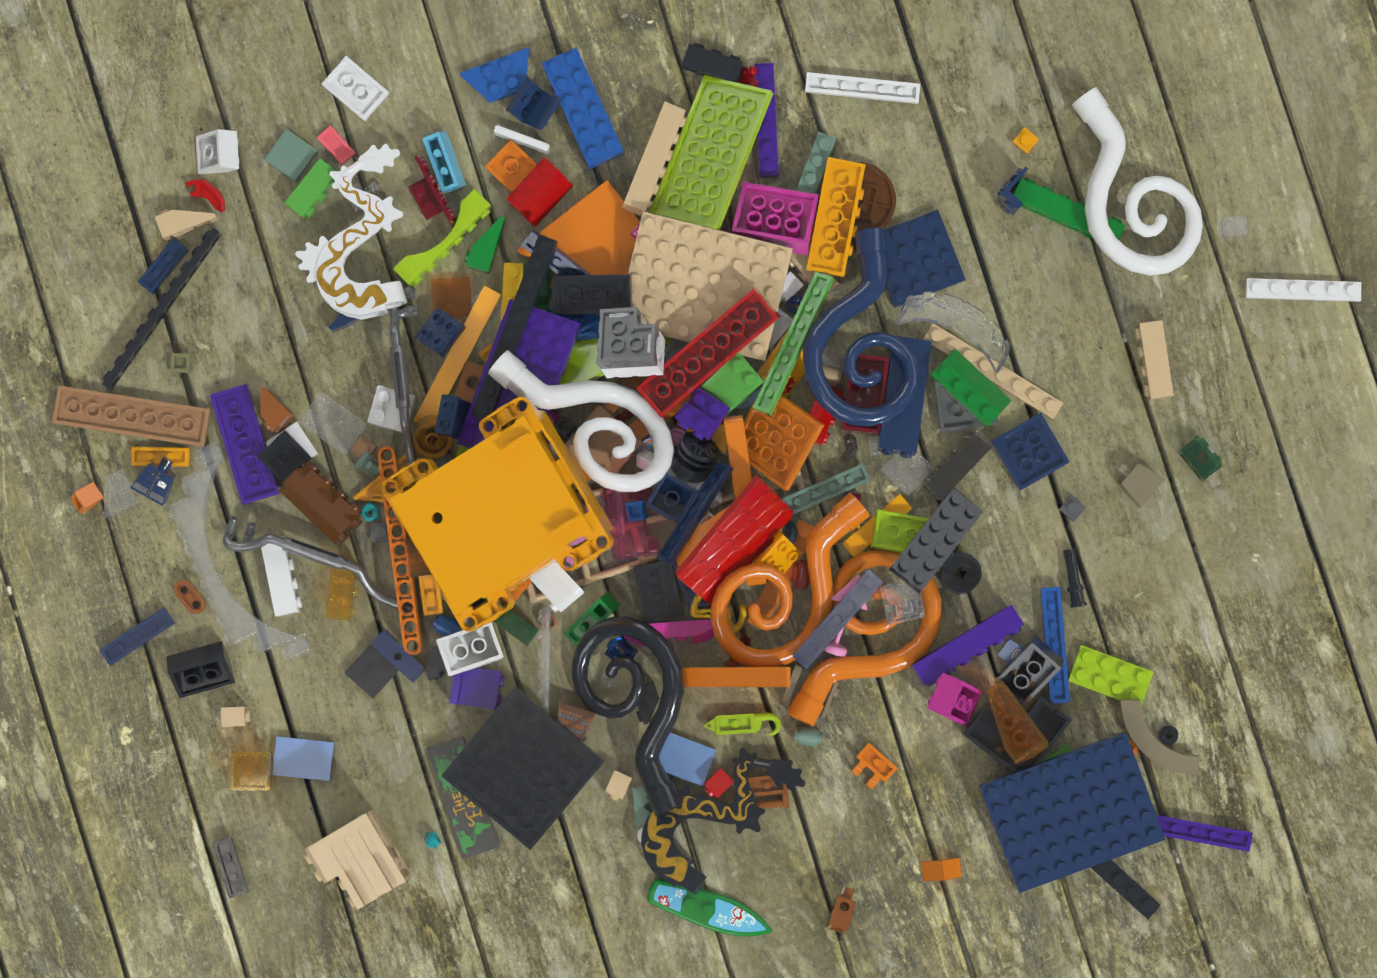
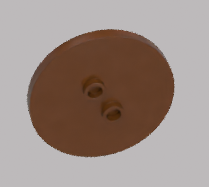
(877, 201)

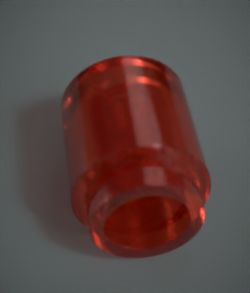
(800, 575)

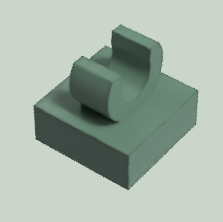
(368, 464)

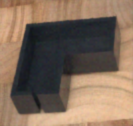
(985, 733)

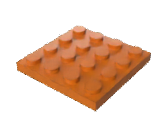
(780, 441)

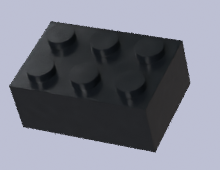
(1030, 670)

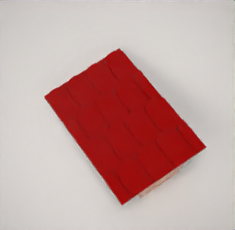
(732, 538)

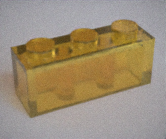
(342, 595)

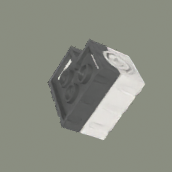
(628, 344)

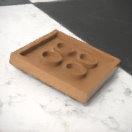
(602, 443)

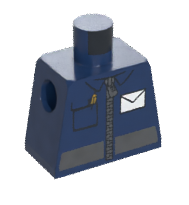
(156, 481)

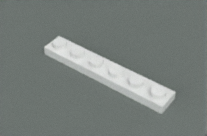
(862, 88)
(1303, 290)

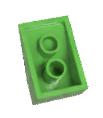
(733, 382)

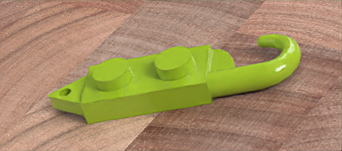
(742, 723)

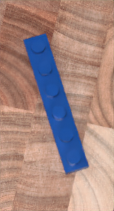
(1055, 639)

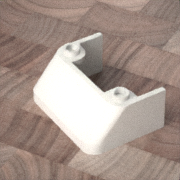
(557, 587)

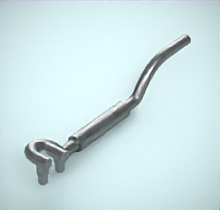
(400, 374)
(309, 552)

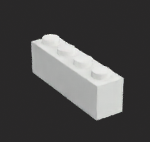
(281, 580)

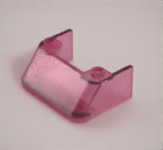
(632, 537)

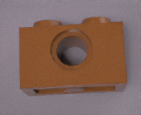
(470, 372)

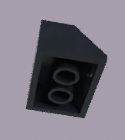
(200, 669)

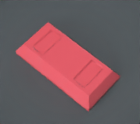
(336, 145)

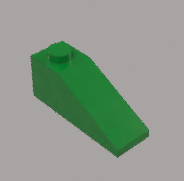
(484, 250)
(599, 611)

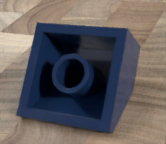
(671, 498)

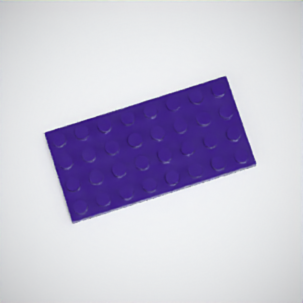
(543, 350)

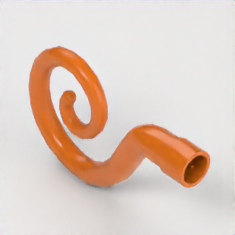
(844, 517)
(809, 701)

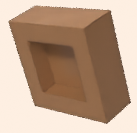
(361, 446)

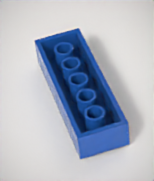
(582, 108)

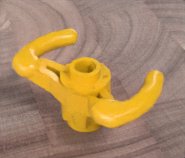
(699, 613)

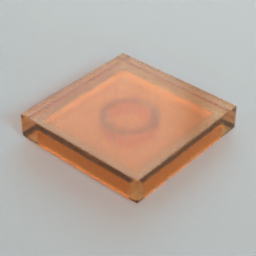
(452, 295)

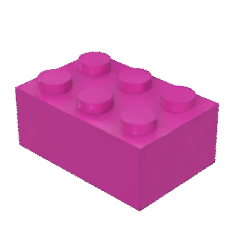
(954, 699)

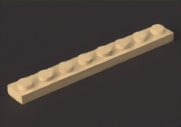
(1004, 379)

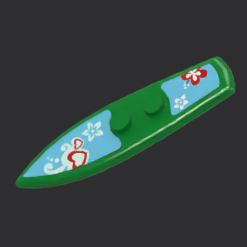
(707, 910)

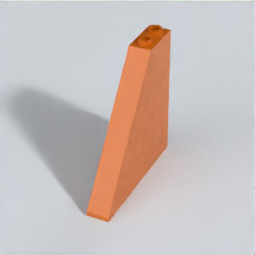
(595, 233)
(736, 677)

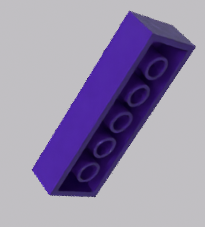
(966, 645)

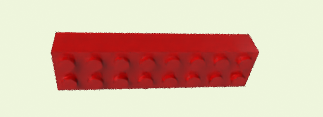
(708, 352)

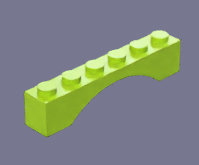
(413, 267)

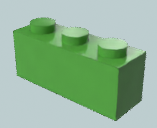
(311, 190)

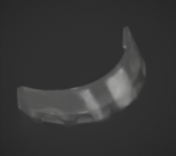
(960, 317)

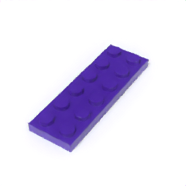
(244, 443)

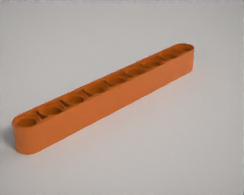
(740, 463)

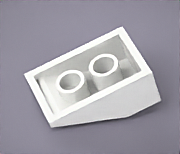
(469, 649)

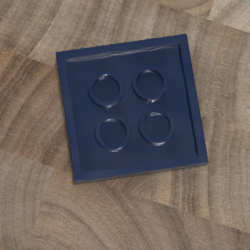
(1030, 451)

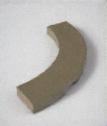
(1151, 746)

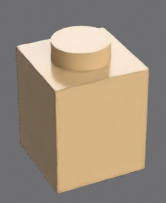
(235, 716)
(618, 785)

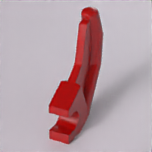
(206, 190)

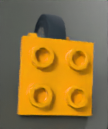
(781, 551)

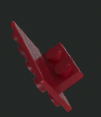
(428, 199)

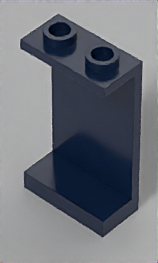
(451, 416)

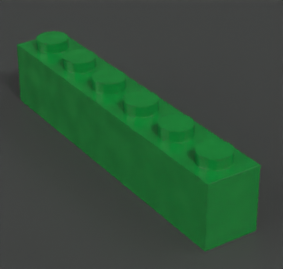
(1059, 208)

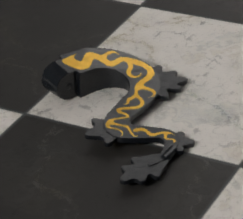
(659, 831)

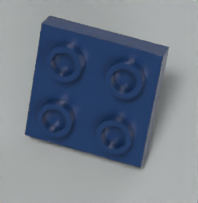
(440, 332)

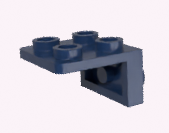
(533, 105)
(1009, 202)

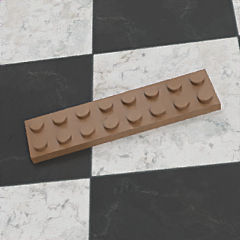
(131, 416)

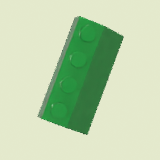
(970, 388)

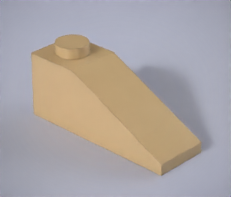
(178, 222)

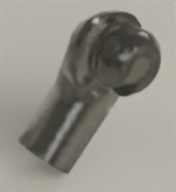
(851, 447)

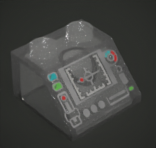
(901, 603)

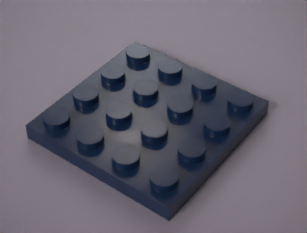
(920, 258)

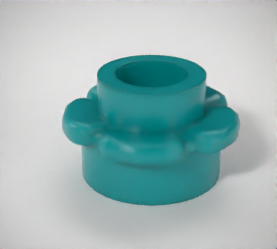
(370, 507)
(432, 840)

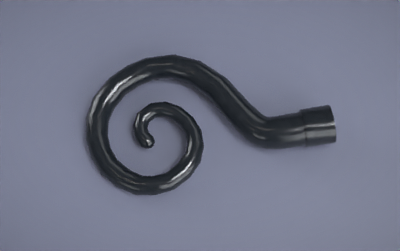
(659, 789)

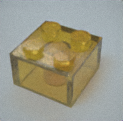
(251, 771)

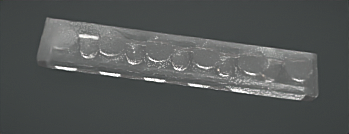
(544, 656)

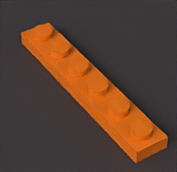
(770, 596)

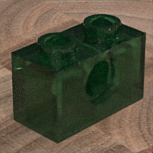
(1189, 455)

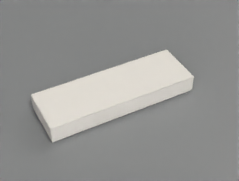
(522, 139)

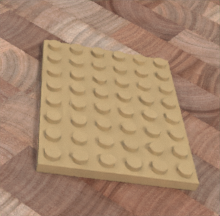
(696, 273)

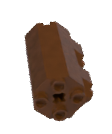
(321, 503)

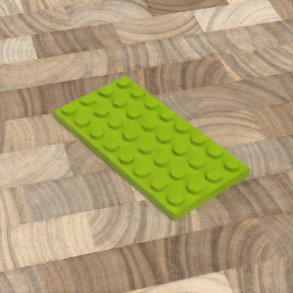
(711, 152)

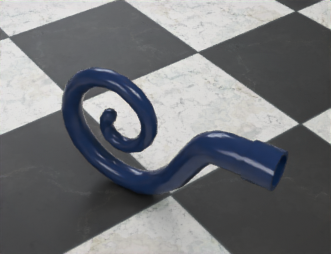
(872, 253)

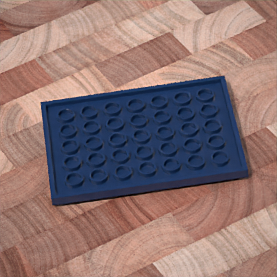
(1072, 812)

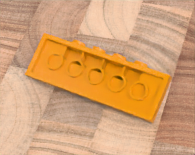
(836, 217)

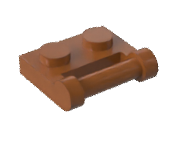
(765, 786)

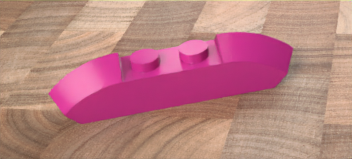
(699, 631)

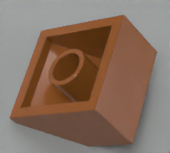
(273, 412)

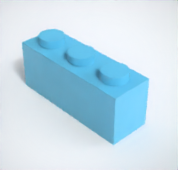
(444, 162)

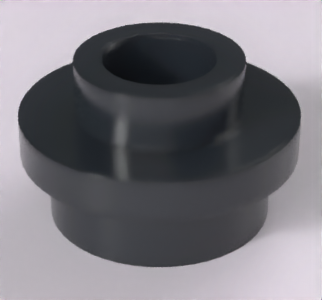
(1162, 735)

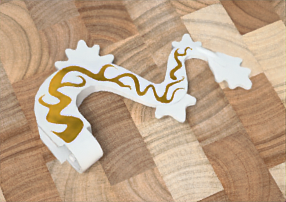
(328, 258)

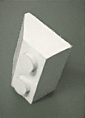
(217, 151)

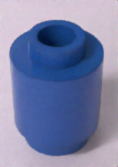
(446, 625)

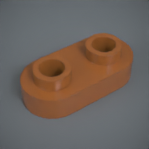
(189, 597)

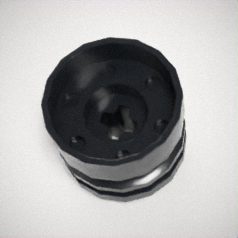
(694, 458)
(966, 563)

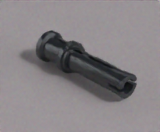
(1075, 588)

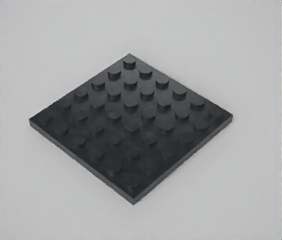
(522, 768)

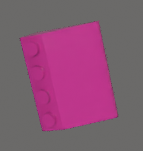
(776, 216)

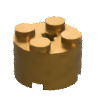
(423, 441)

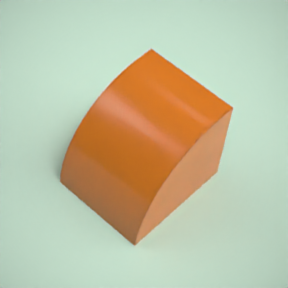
(86, 497)

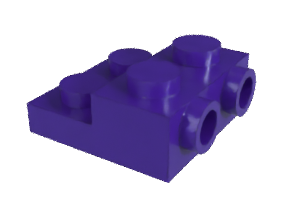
(702, 414)

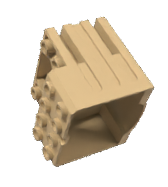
(361, 858)

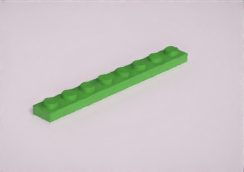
(793, 343)

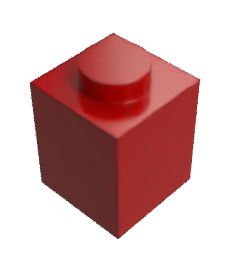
(718, 783)

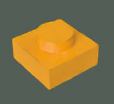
(1025, 140)

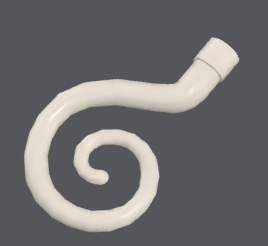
(1096, 113)
(516, 377)

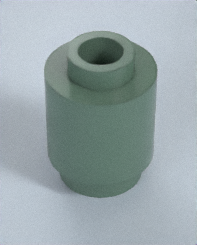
(808, 736)

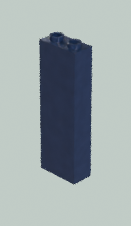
(902, 432)

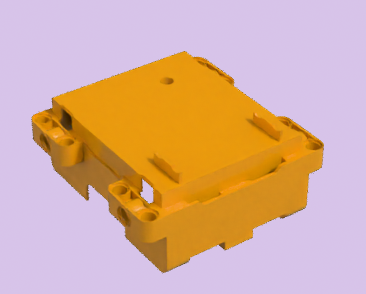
(502, 510)

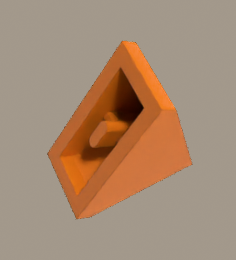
(941, 869)

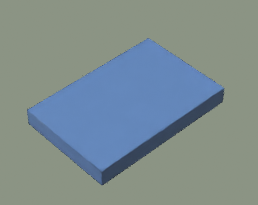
(303, 758)
(686, 759)

